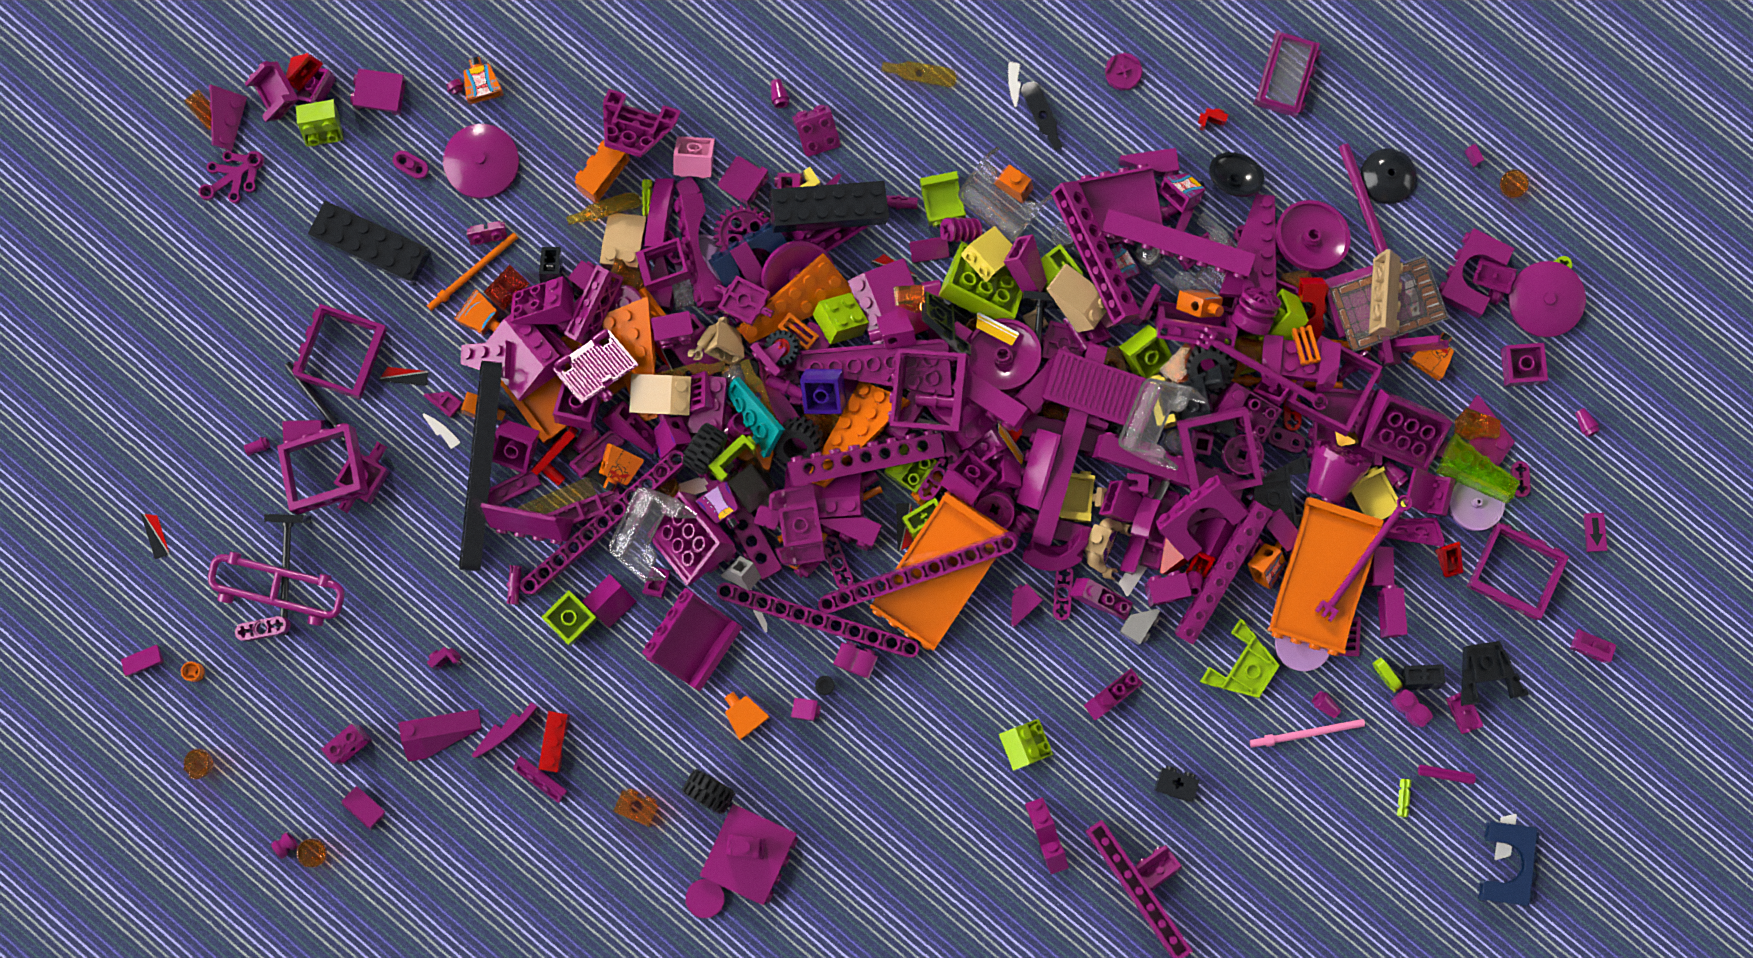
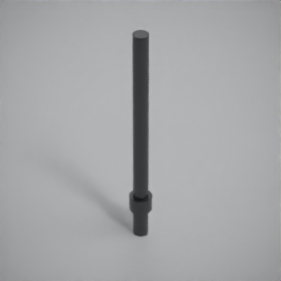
(315, 399)

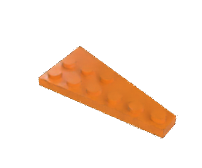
(799, 297)
(633, 330)
(859, 423)

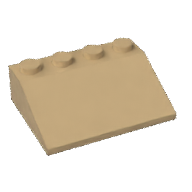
(1385, 294)

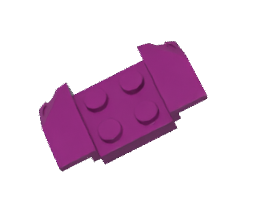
(1283, 359)
(798, 525)

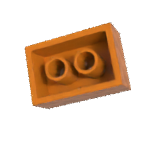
(600, 172)

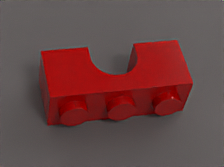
(1314, 291)
(553, 740)

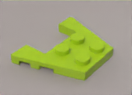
(1251, 670)

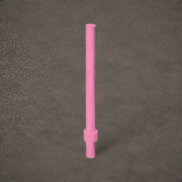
(1270, 740)

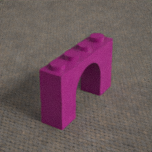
(1475, 246)
(1213, 495)

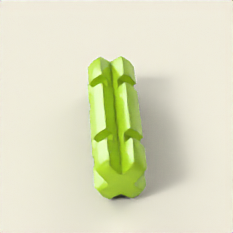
(646, 196)
(1404, 798)

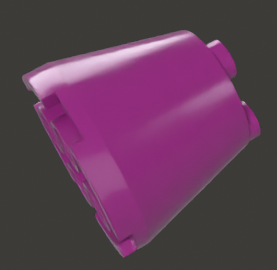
(1335, 471)

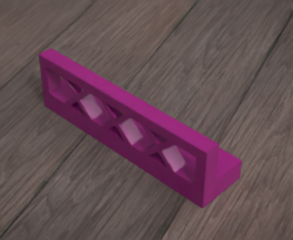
(590, 304)

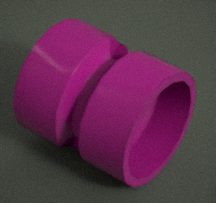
(735, 428)

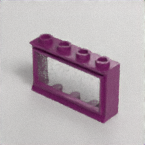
(1287, 74)

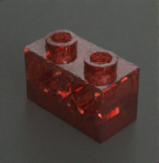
(504, 286)

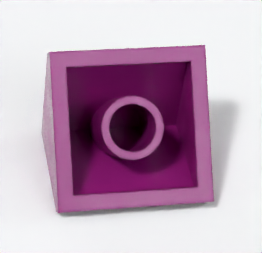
(317, 87)
(1214, 535)
(609, 601)

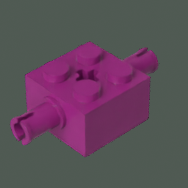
(374, 474)

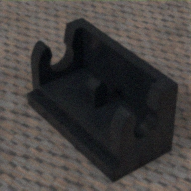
(1423, 677)

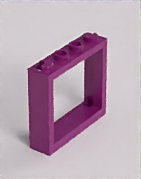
(1188, 328)
(312, 333)
(1358, 361)
(959, 395)
(1251, 436)
(331, 497)
(1505, 599)

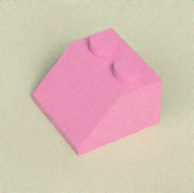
(693, 156)

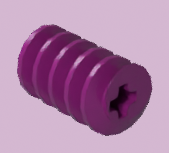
(960, 229)

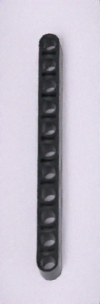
(480, 465)

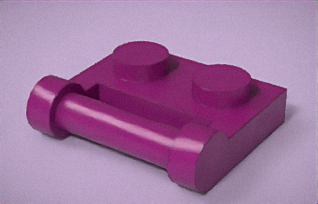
(1097, 335)

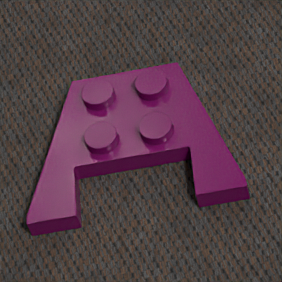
(1493, 448)

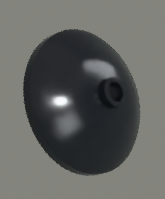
(1236, 174)
(1382, 186)

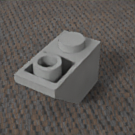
(742, 573)
(1138, 624)

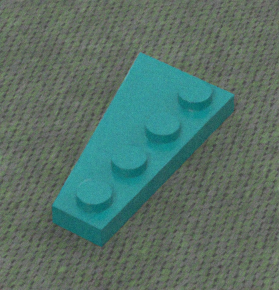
(756, 416)

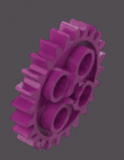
(745, 218)

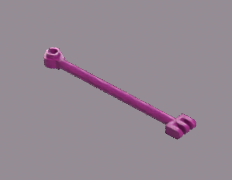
(1210, 340)
(1329, 607)

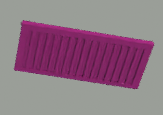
(1092, 387)

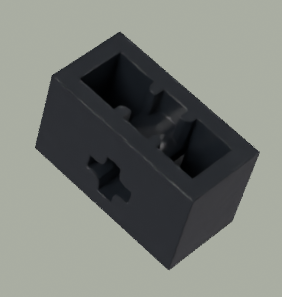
(550, 264)
(1184, 792)

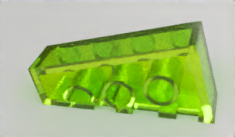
(1476, 471)

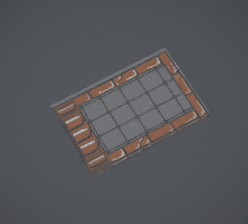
(1418, 298)

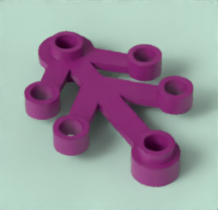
(233, 174)

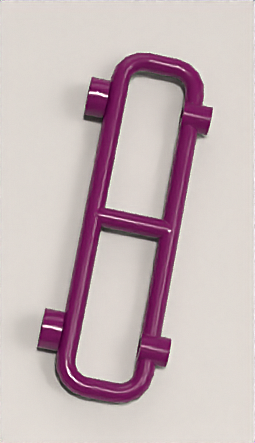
(227, 594)

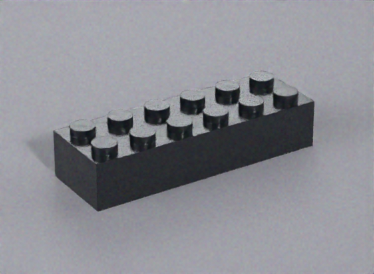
(828, 206)
(369, 243)

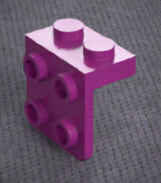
(816, 130)
(743, 180)
(1430, 492)

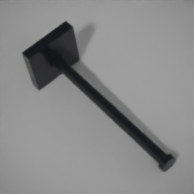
(1040, 301)
(287, 522)

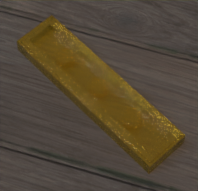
(562, 497)

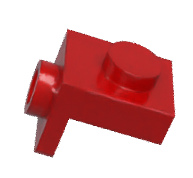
(1214, 116)

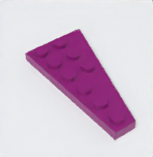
(1260, 239)

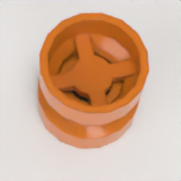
(190, 668)

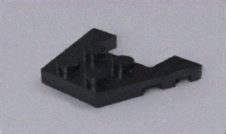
(941, 319)
(1195, 409)
(1277, 489)
(1484, 664)

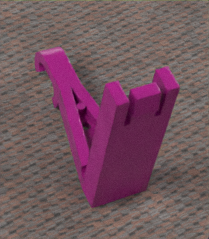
(1404, 344)

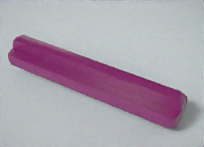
(1446, 774)

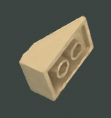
(622, 240)
(1077, 299)
(660, 394)

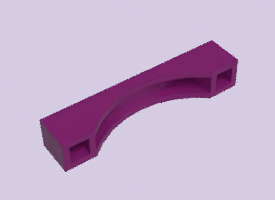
(690, 212)

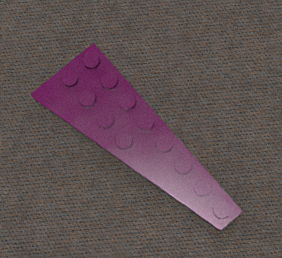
(876, 365)

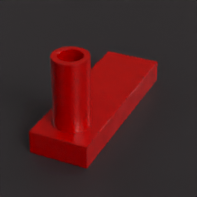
(543, 463)

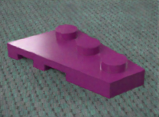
(226, 115)
(1417, 530)

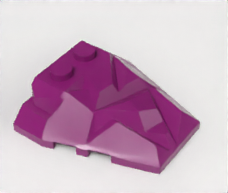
(634, 129)

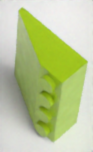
(966, 288)

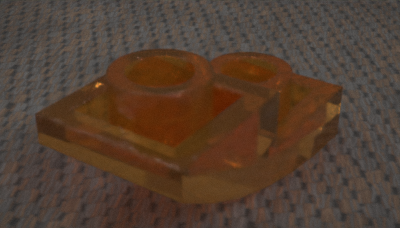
(201, 107)

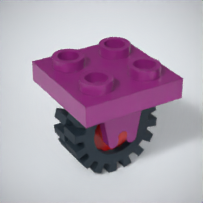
(779, 351)

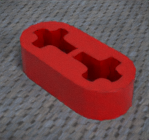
(1287, 417)

